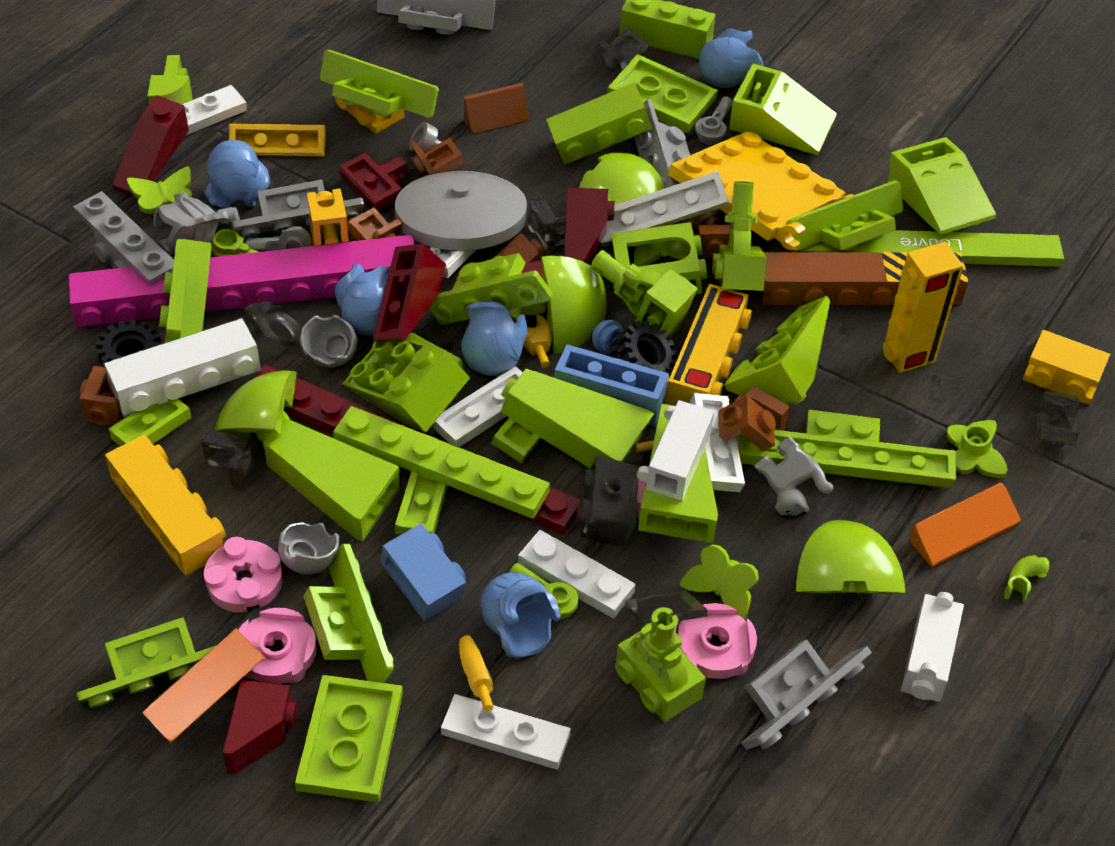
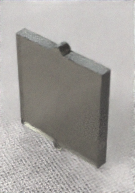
(680, 602)

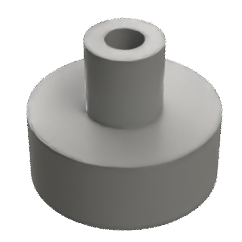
(425, 136)

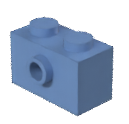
(423, 571)

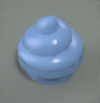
(604, 334)

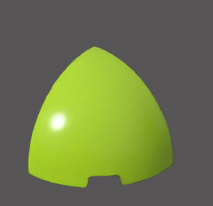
(624, 177)
(576, 302)
(258, 405)
(846, 559)

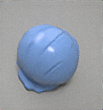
(728, 59)
(234, 174)
(361, 296)
(492, 339)
(519, 613)

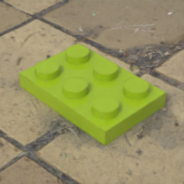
(675, 97)
(349, 738)

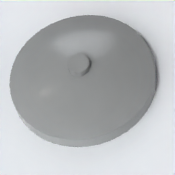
(461, 210)

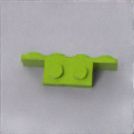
(376, 87)
(852, 219)
(491, 281)
(187, 290)
(346, 619)
(146, 657)

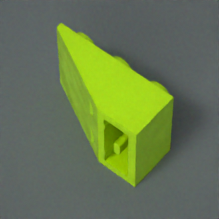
(780, 111)
(940, 185)
(408, 381)

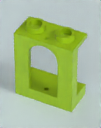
(689, 267)

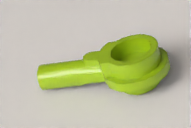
(227, 243)
(564, 593)

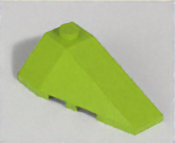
(788, 359)

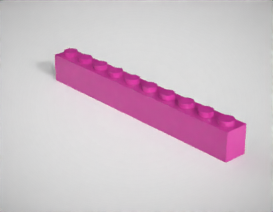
(232, 280)

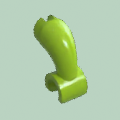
(1024, 568)

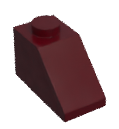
(258, 723)

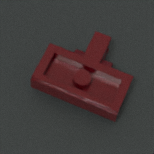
(374, 182)

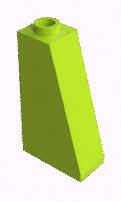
(574, 417)
(333, 476)
(689, 519)

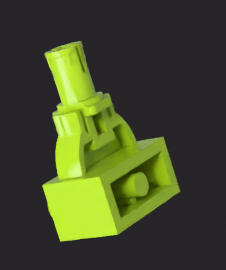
(739, 263)
(649, 294)
(660, 668)

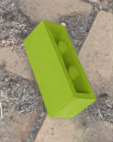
(669, 25)
(599, 123)

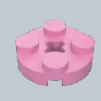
(240, 556)
(297, 638)
(721, 661)

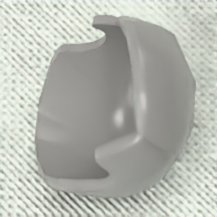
(329, 341)
(307, 547)

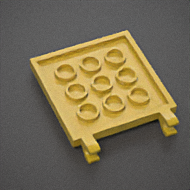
(780, 183)

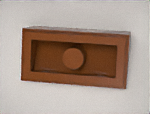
(496, 108)

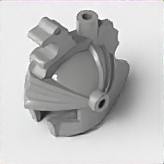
(190, 220)

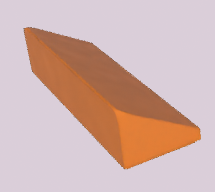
(965, 525)
(203, 685)

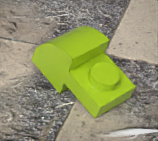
(173, 84)

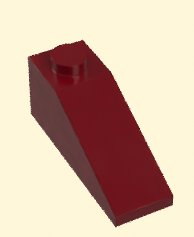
(152, 142)
(586, 221)
(409, 291)

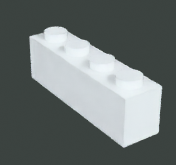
(183, 366)

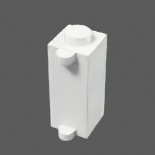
(678, 450)
(932, 647)

